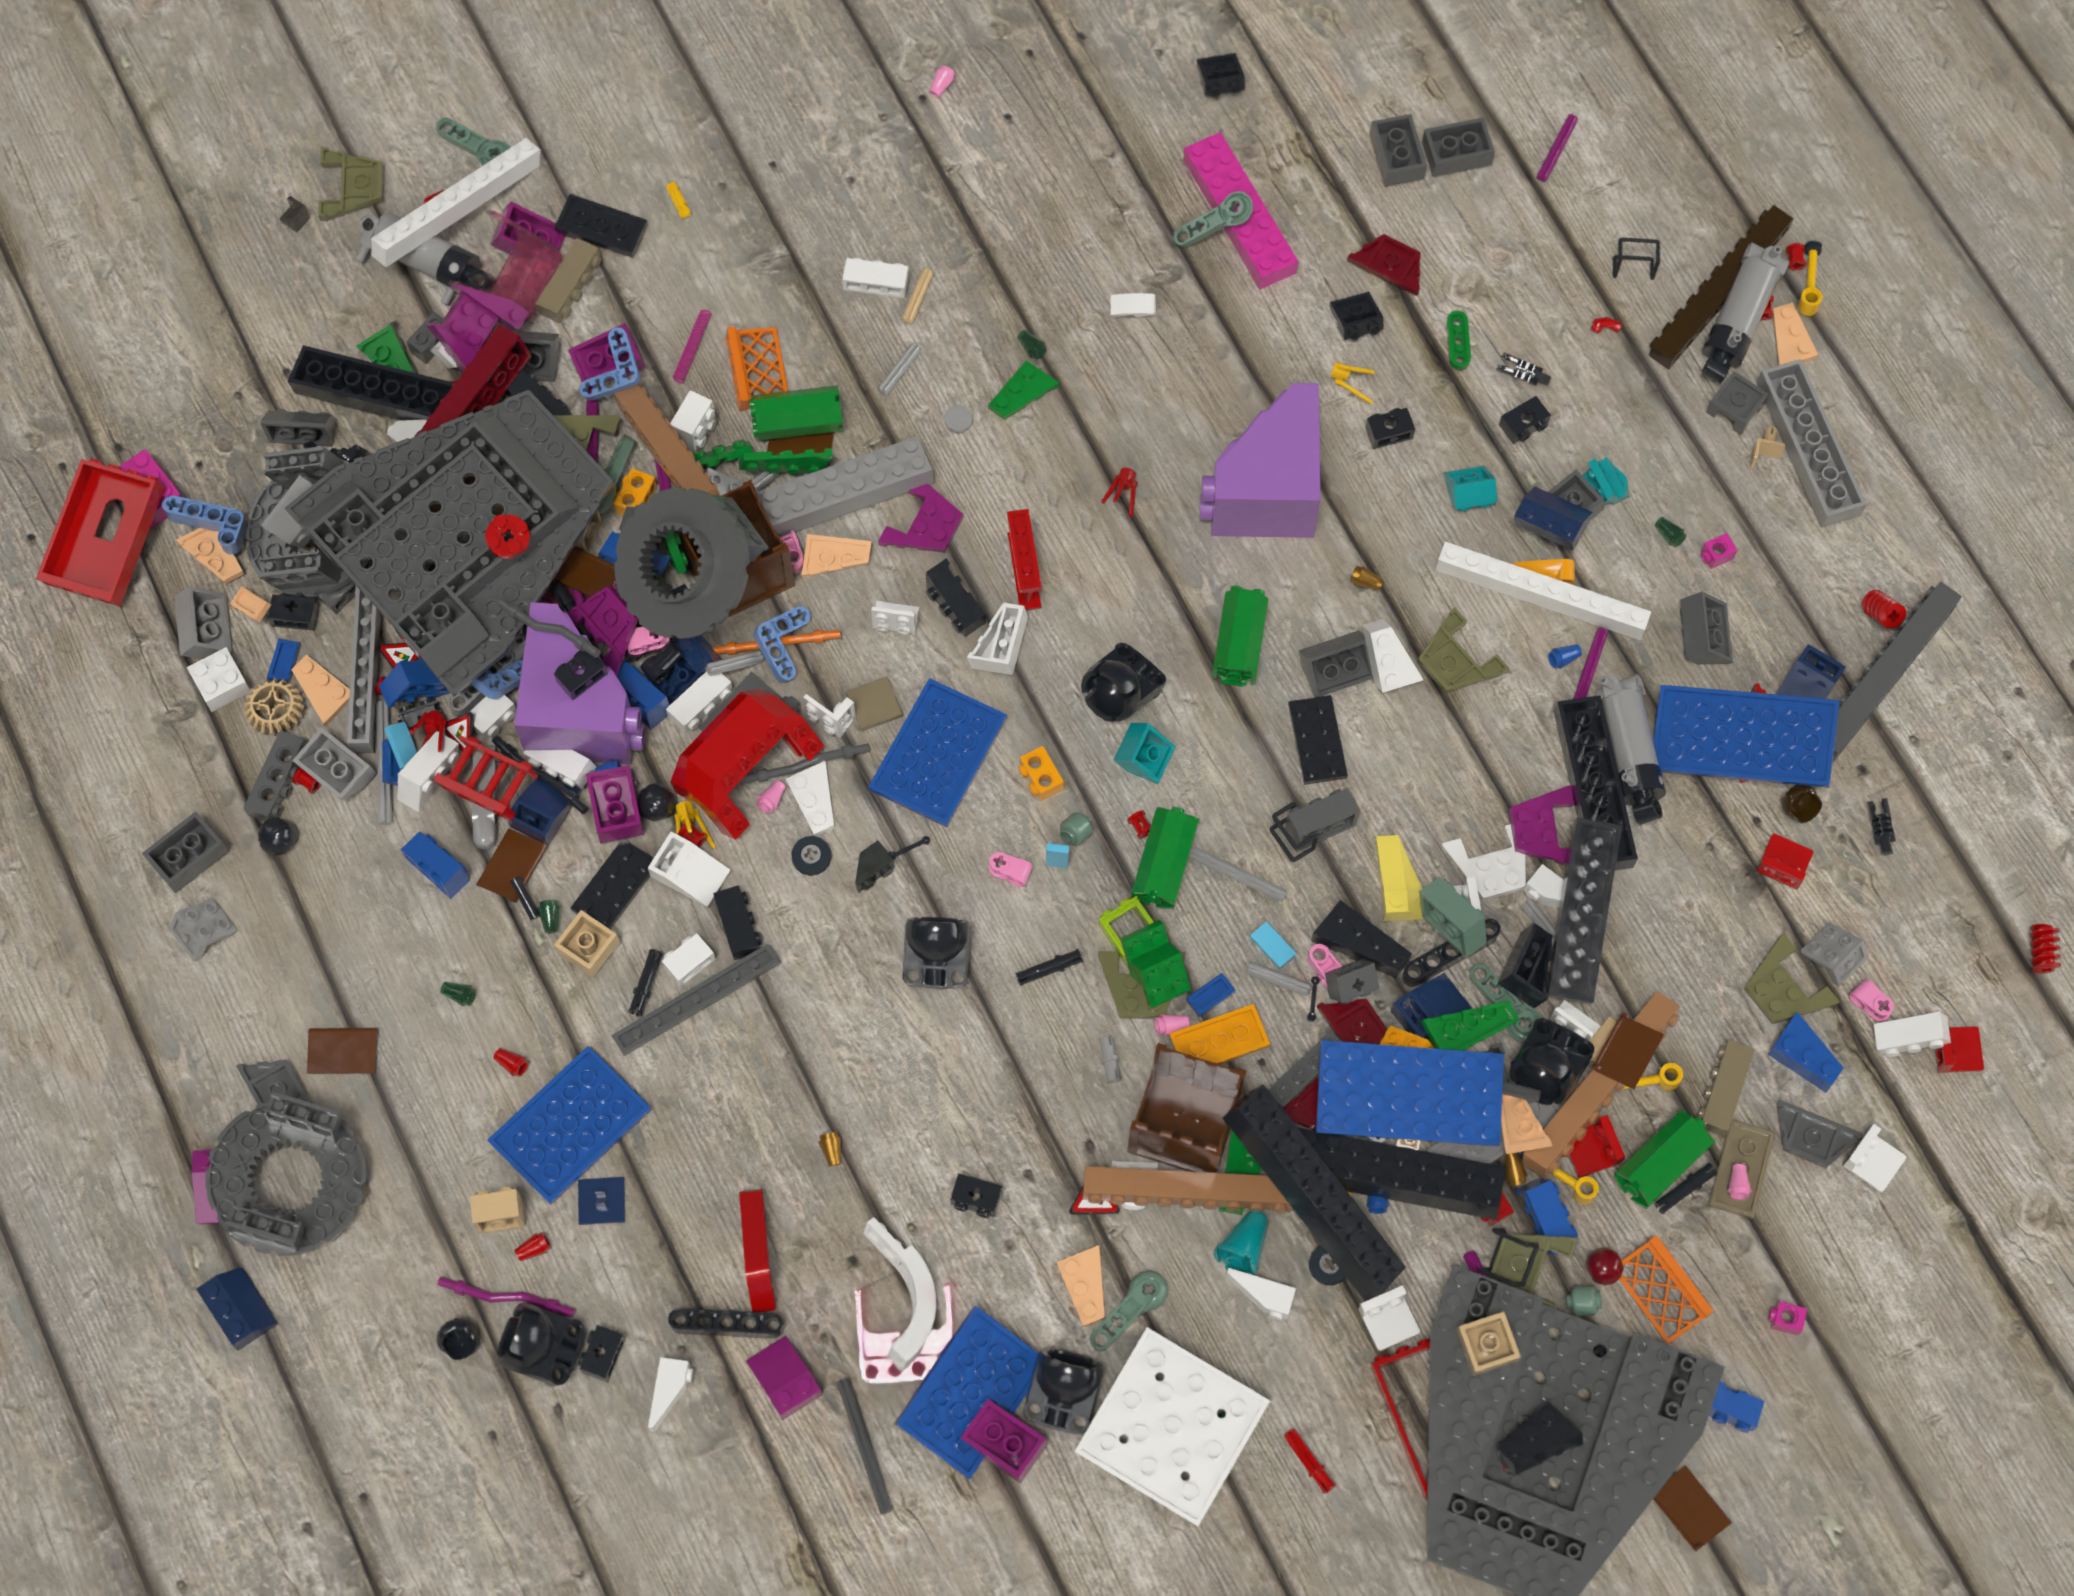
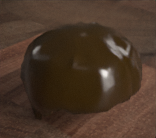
(1801, 803)

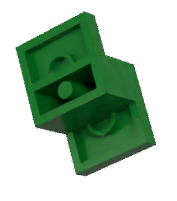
(1155, 964)

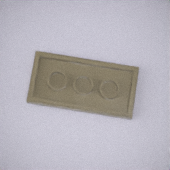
(1745, 1146)

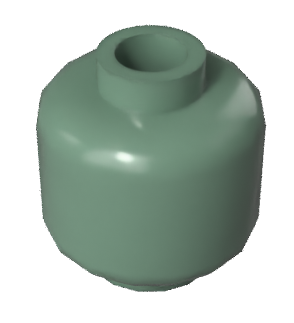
(1075, 829)
(1584, 1300)

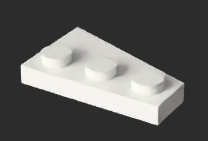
(813, 797)

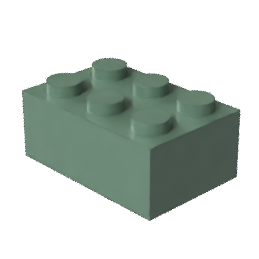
(1453, 916)

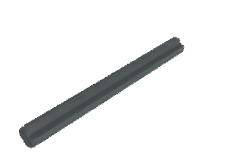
(864, 1446)

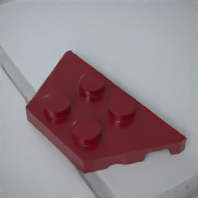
(1391, 262)
(1354, 1021)
(1304, 1107)

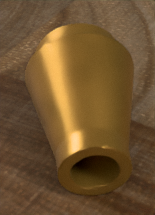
(1365, 578)
(831, 1148)
(1515, 1170)

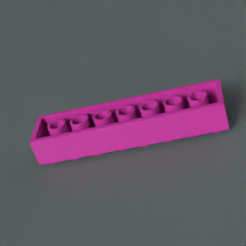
(1258, 239)

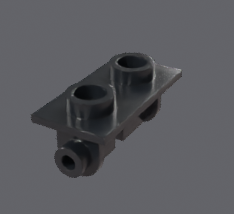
(410, 715)

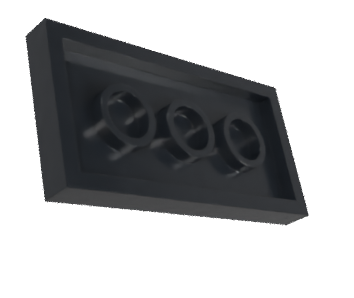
(601, 225)
(1317, 740)
(615, 884)

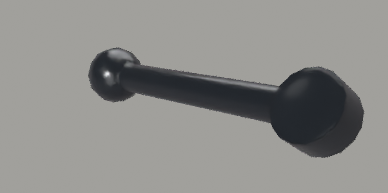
(925, 840)
(1311, 1017)

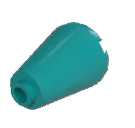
(1244, 1244)

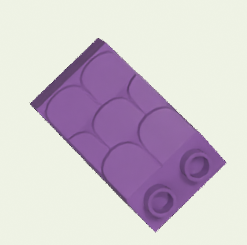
(1270, 474)
(594, 724)

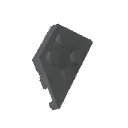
(269, 1077)
(1812, 1135)

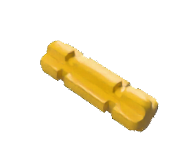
(678, 200)

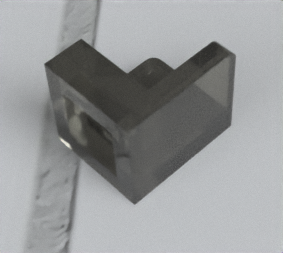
(295, 215)

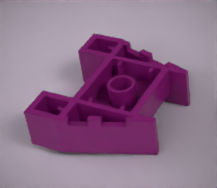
(472, 320)

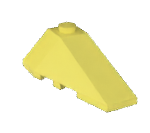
(1397, 881)

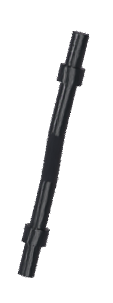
(569, 797)

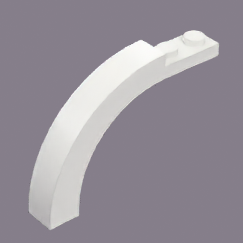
(921, 1289)

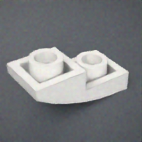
(1133, 304)

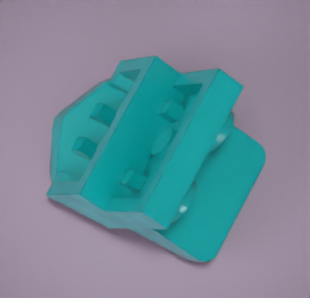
(1607, 480)

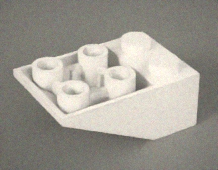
(688, 869)

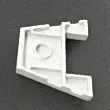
(1494, 872)

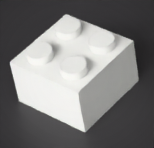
(694, 420)
(218, 679)

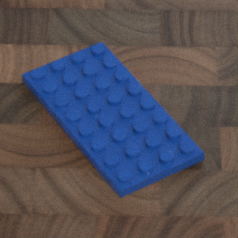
(1746, 735)
(1409, 1093)

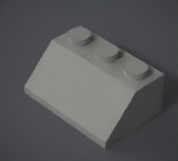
(281, 523)
(202, 622)
(334, 765)

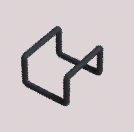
(1653, 269)
(1314, 838)
(1487, 1271)

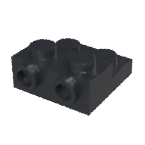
(1221, 74)
(1357, 316)

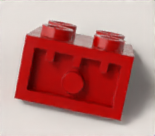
(1785, 861)
(1963, 1052)
(1597, 1149)

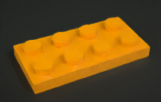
(1223, 1036)

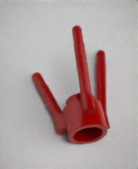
(1124, 480)
(433, 722)

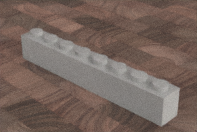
(363, 675)

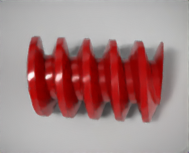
(1883, 609)
(2044, 948)

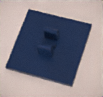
(601, 1200)

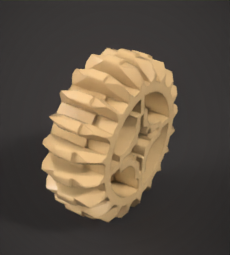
(259, 703)

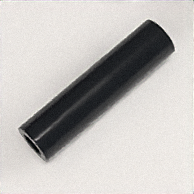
(525, 898)

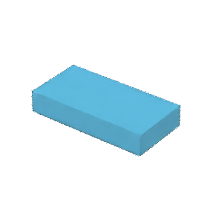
(401, 743)
(1057, 855)
(1273, 945)

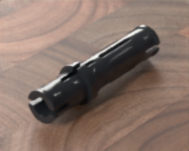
(566, 604)
(1046, 968)
(642, 991)
(1692, 1183)

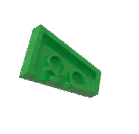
(386, 349)
(1021, 389)

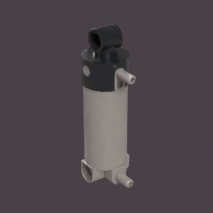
(433, 258)
(1742, 310)
(1633, 746)

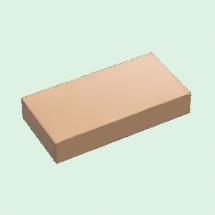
(250, 604)

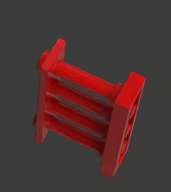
(1024, 559)
(484, 798)

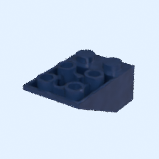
(688, 668)
(1812, 675)
(540, 811)
(1428, 1001)

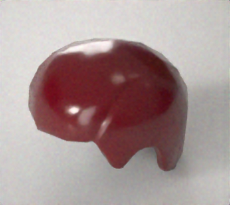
(1604, 1266)

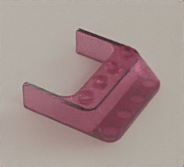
(526, 268)
(873, 1349)

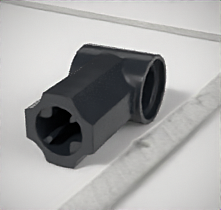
(657, 666)

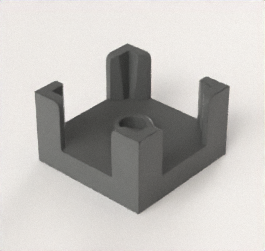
(1738, 400)

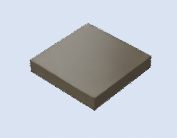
(874, 703)

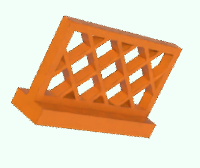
(739, 365)
(1681, 1282)

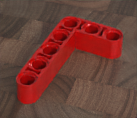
(756, 1251)

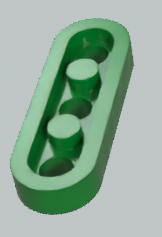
(1461, 334)

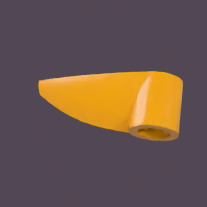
(1555, 568)

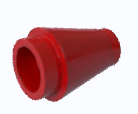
(511, 1062)
(532, 1247)

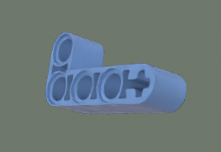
(180, 511)

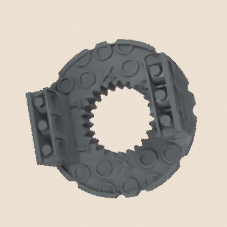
(726, 547)
(273, 558)
(285, 1122)

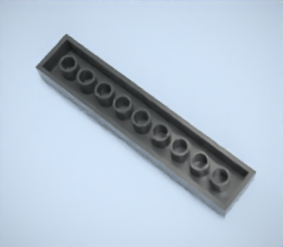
(1893, 662)

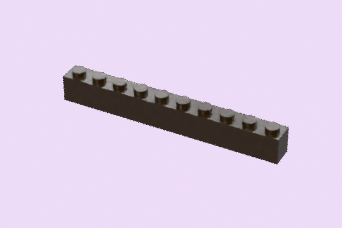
(1714, 292)

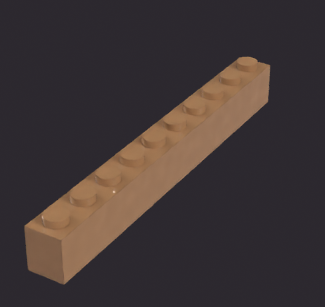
(663, 440)
(1592, 1097)
(1182, 1189)

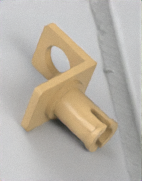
(1767, 446)

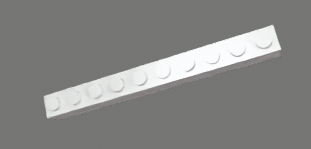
(455, 202)
(1543, 591)

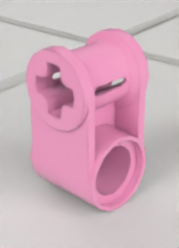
(795, 551)
(645, 641)
(1012, 870)
(1321, 967)
(1870, 998)

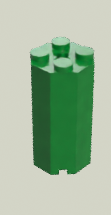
(796, 413)
(1240, 636)
(1165, 857)
(1664, 1159)

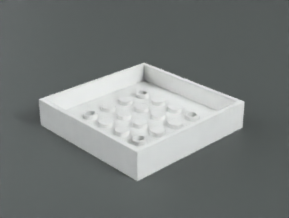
(1172, 1426)

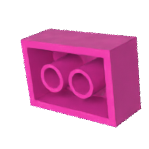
(145, 465)

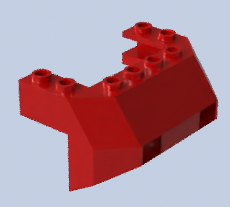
(732, 748)

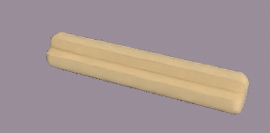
(917, 296)

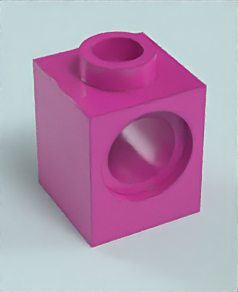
(1724, 545)
(1797, 1318)

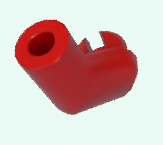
(1605, 322)

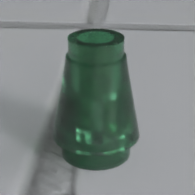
(1032, 345)
(1671, 532)
(549, 915)
(460, 993)

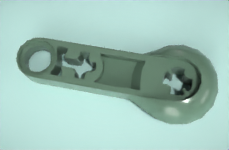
(473, 143)
(1217, 219)
(615, 468)
(1523, 1011)
(1132, 1306)

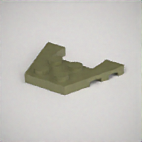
(359, 183)
(582, 425)
(1450, 664)
(1127, 992)
(1778, 993)
(1514, 1258)

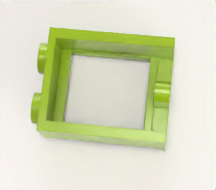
(1109, 916)

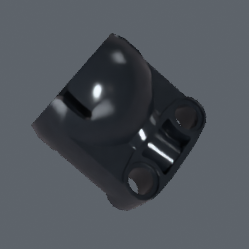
(1121, 683)
(935, 951)
(1551, 1061)
(539, 1344)
(1064, 1388)

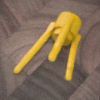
(1342, 372)
(687, 813)

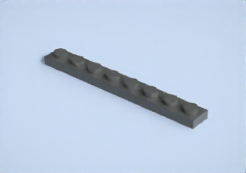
(695, 999)

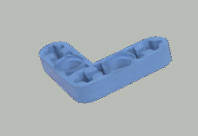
(619, 374)
(774, 635)
(489, 681)

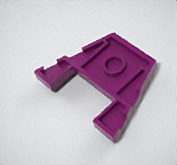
(932, 526)
(611, 620)
(1535, 826)

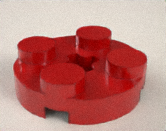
(501, 525)

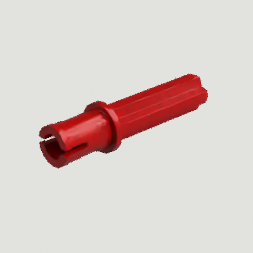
(1309, 1461)

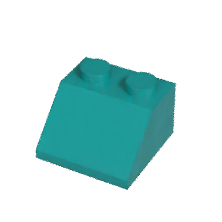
(1471, 487)
(1144, 752)

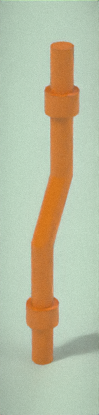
(818, 636)

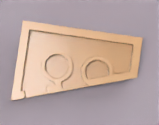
(1791, 336)
(206, 549)
(832, 554)
(322, 689)
(1521, 1127)
(1084, 1284)

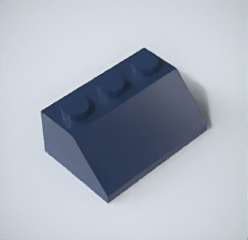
(1552, 517)
(237, 1307)

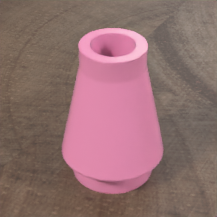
(942, 79)
(770, 797)
(1170, 1023)
(1739, 1183)

